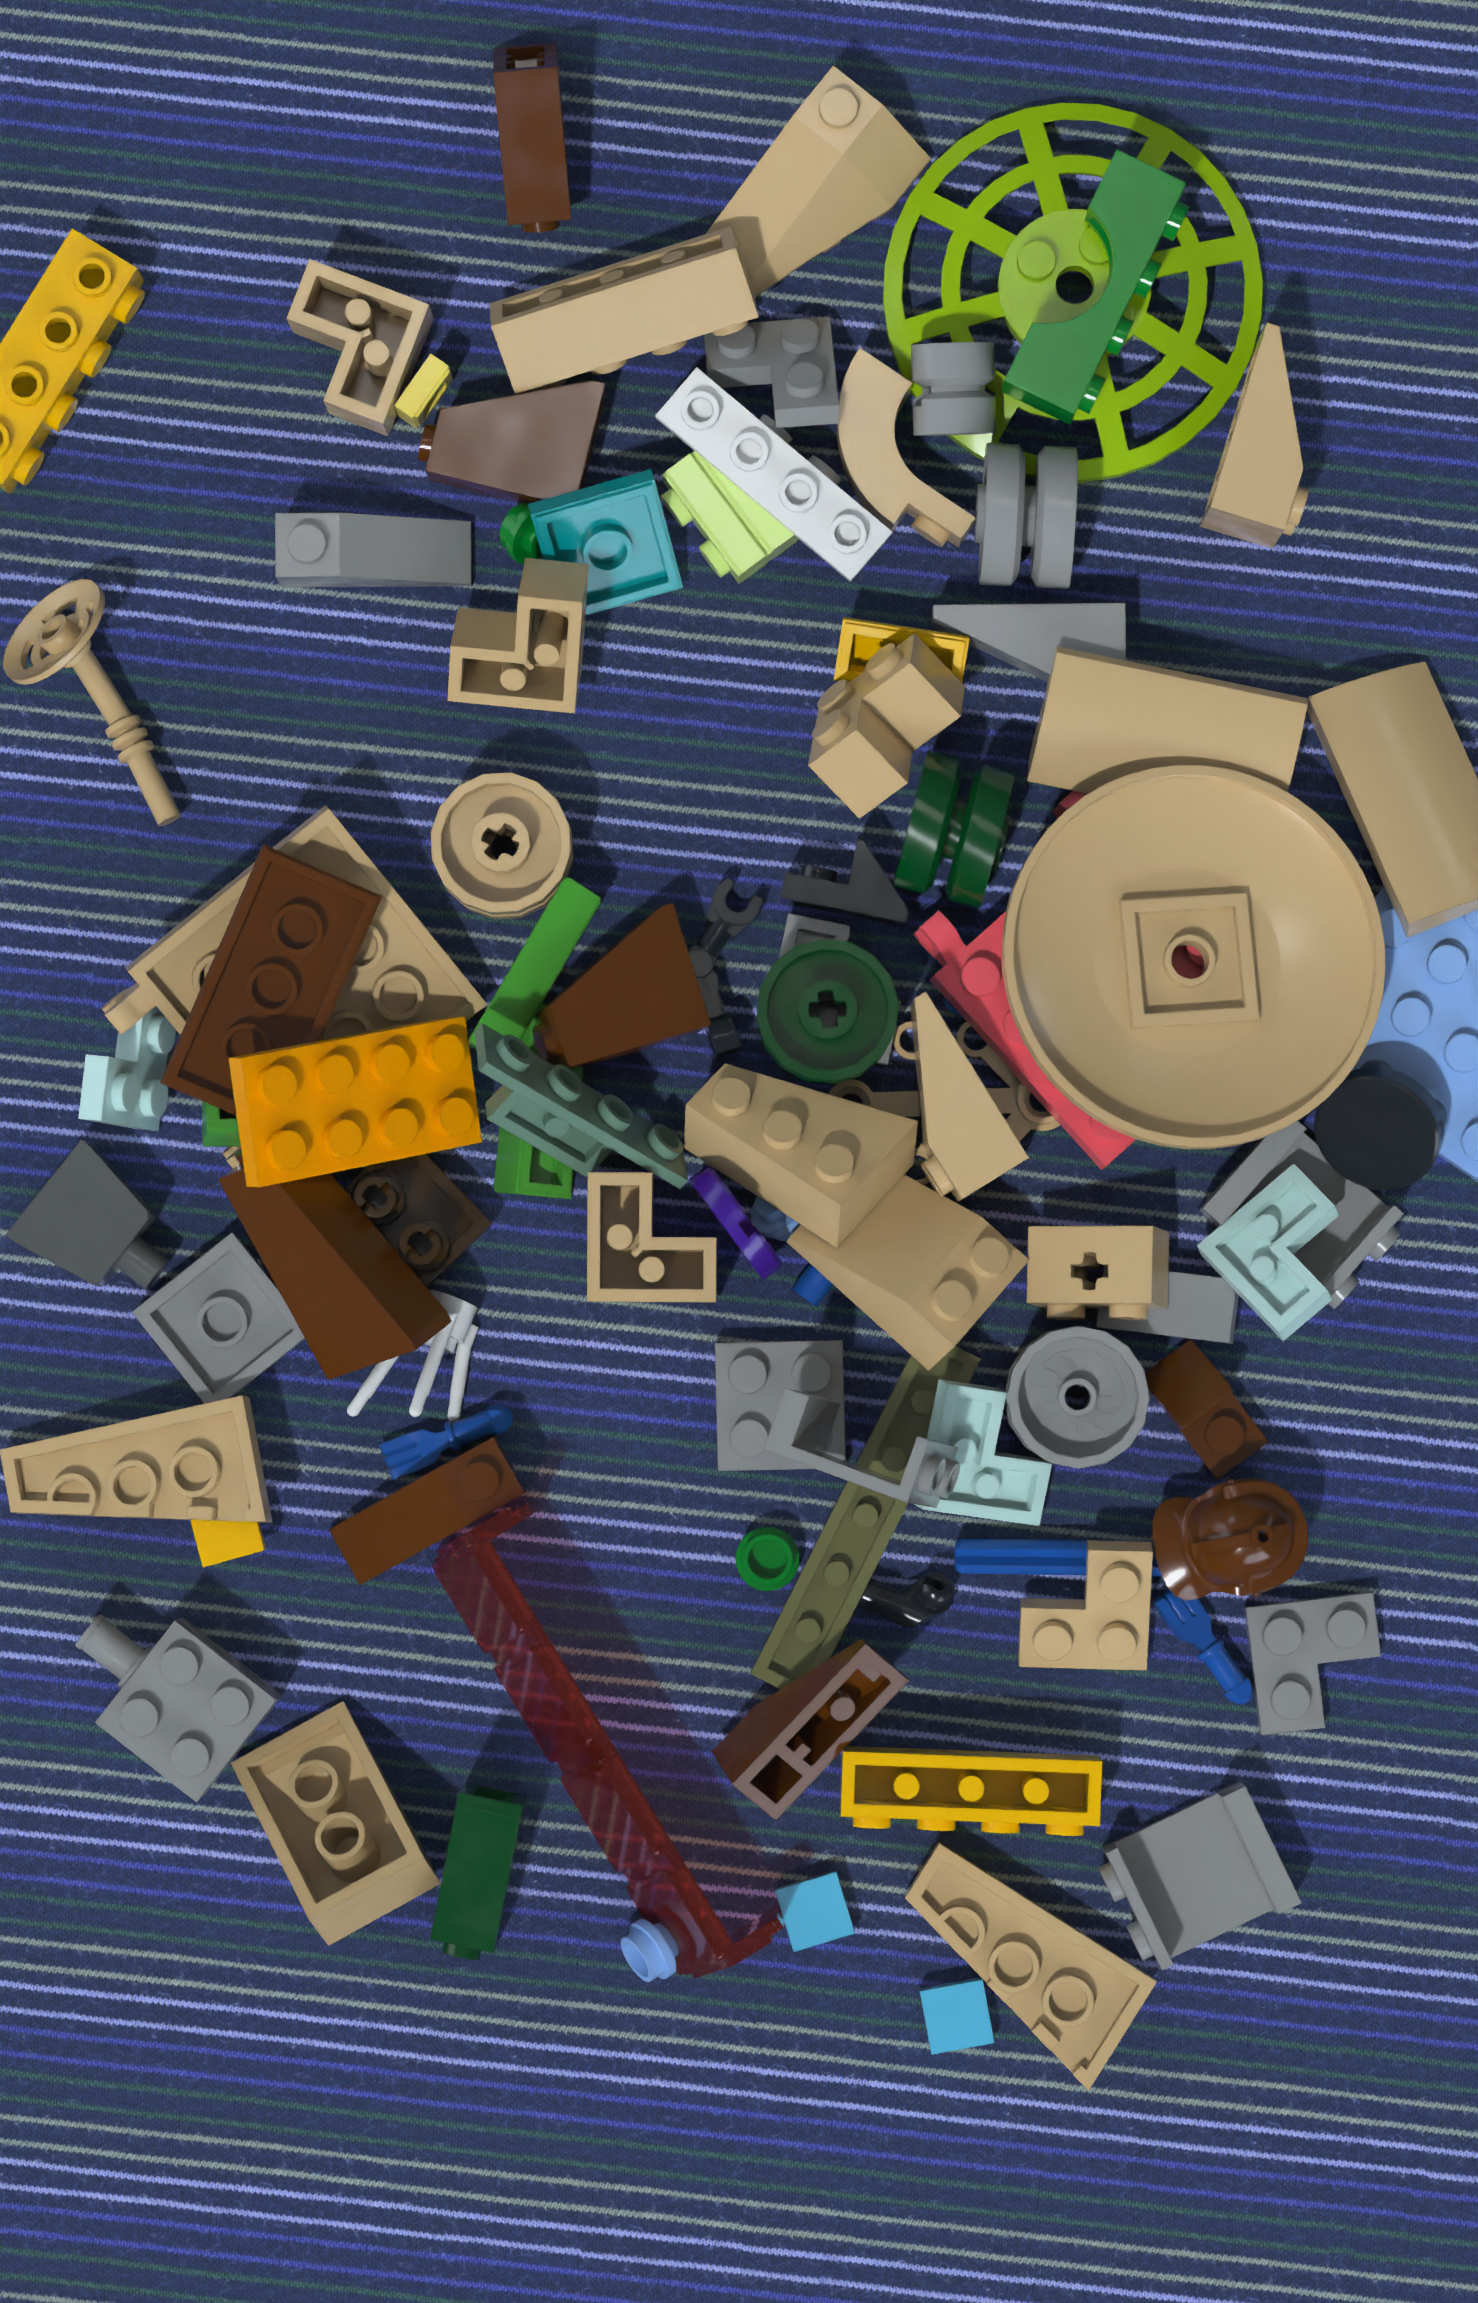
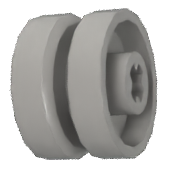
(1026, 515)
(1038, 1405)

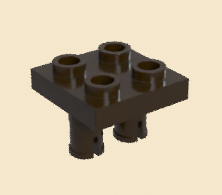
(419, 1213)

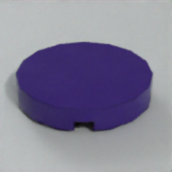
(736, 1222)

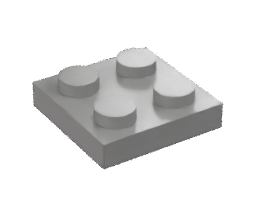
(221, 1321)
(750, 1390)

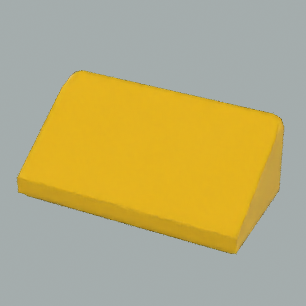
(863, 638)

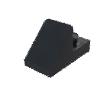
(866, 896)

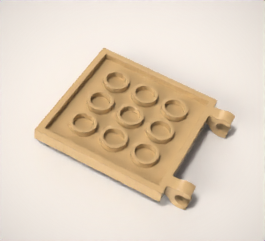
(394, 981)

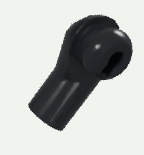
(912, 1604)

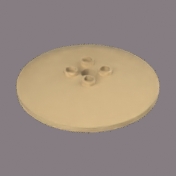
(1282, 941)

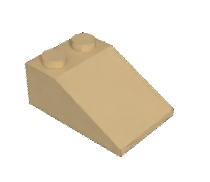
(1261, 462)
(959, 1119)
(917, 1267)
(335, 1824)

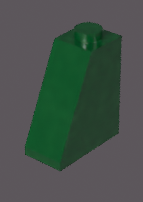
(478, 1870)

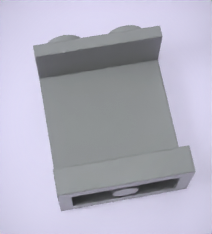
(1337, 1250)
(802, 1434)
(1197, 1874)

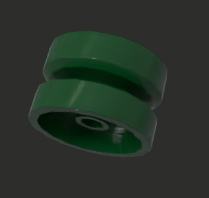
(955, 829)
(836, 974)

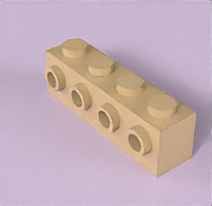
(624, 311)

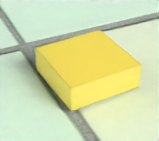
(424, 391)

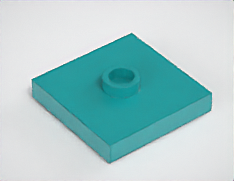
(617, 532)

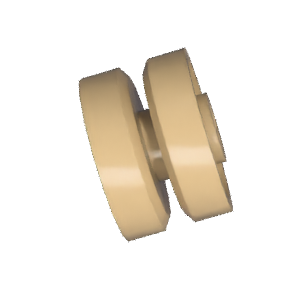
(496, 808)

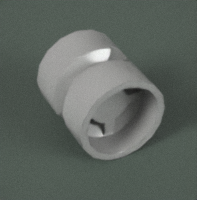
(953, 388)

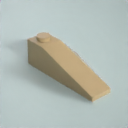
(820, 180)

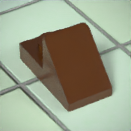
(1204, 1409)

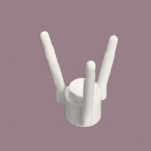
(458, 1332)

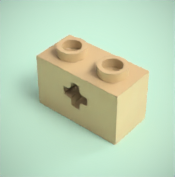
(1064, 1254)

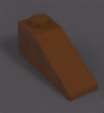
(428, 1510)
(806, 1726)

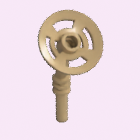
(69, 646)

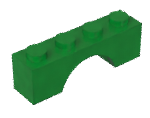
(1129, 216)

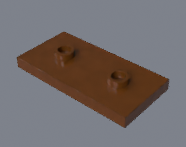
(271, 972)

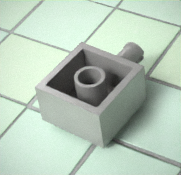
(180, 1703)

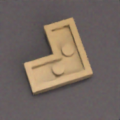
(1104, 1628)

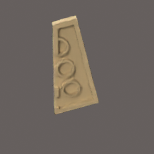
(158, 1466)
(1044, 1969)

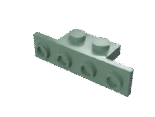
(568, 1118)

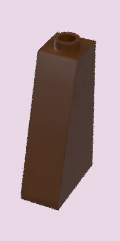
(335, 1272)

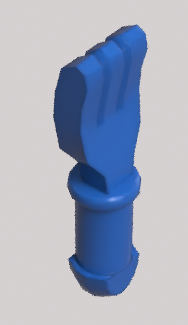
(424, 1447)
(1193, 1625)

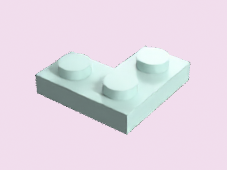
(128, 1087)
(1258, 1246)
(988, 1481)

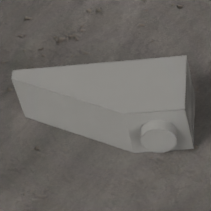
(371, 551)
(1031, 632)

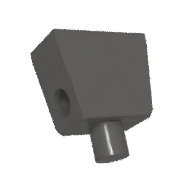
(91, 1222)

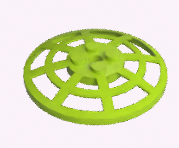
(1066, 243)

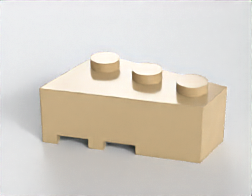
(799, 1147)

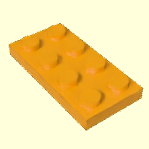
(354, 1100)

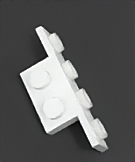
(773, 474)

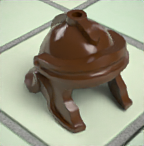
(1214, 1541)

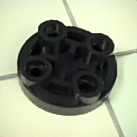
(1380, 1128)

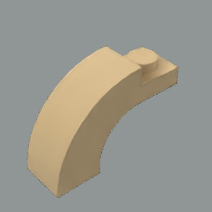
(871, 461)

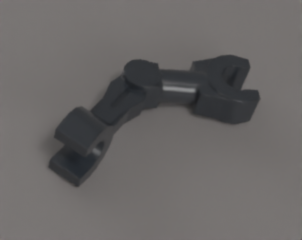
(721, 927)

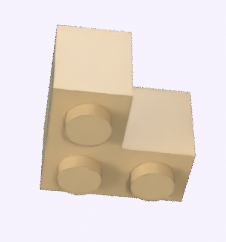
(377, 336)
(527, 655)
(878, 720)
(626, 1258)

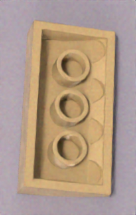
(1127, 717)
(1406, 789)

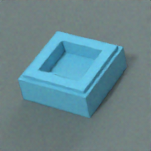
(814, 1911)
(956, 2015)

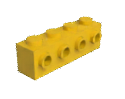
(56, 344)
(970, 1786)

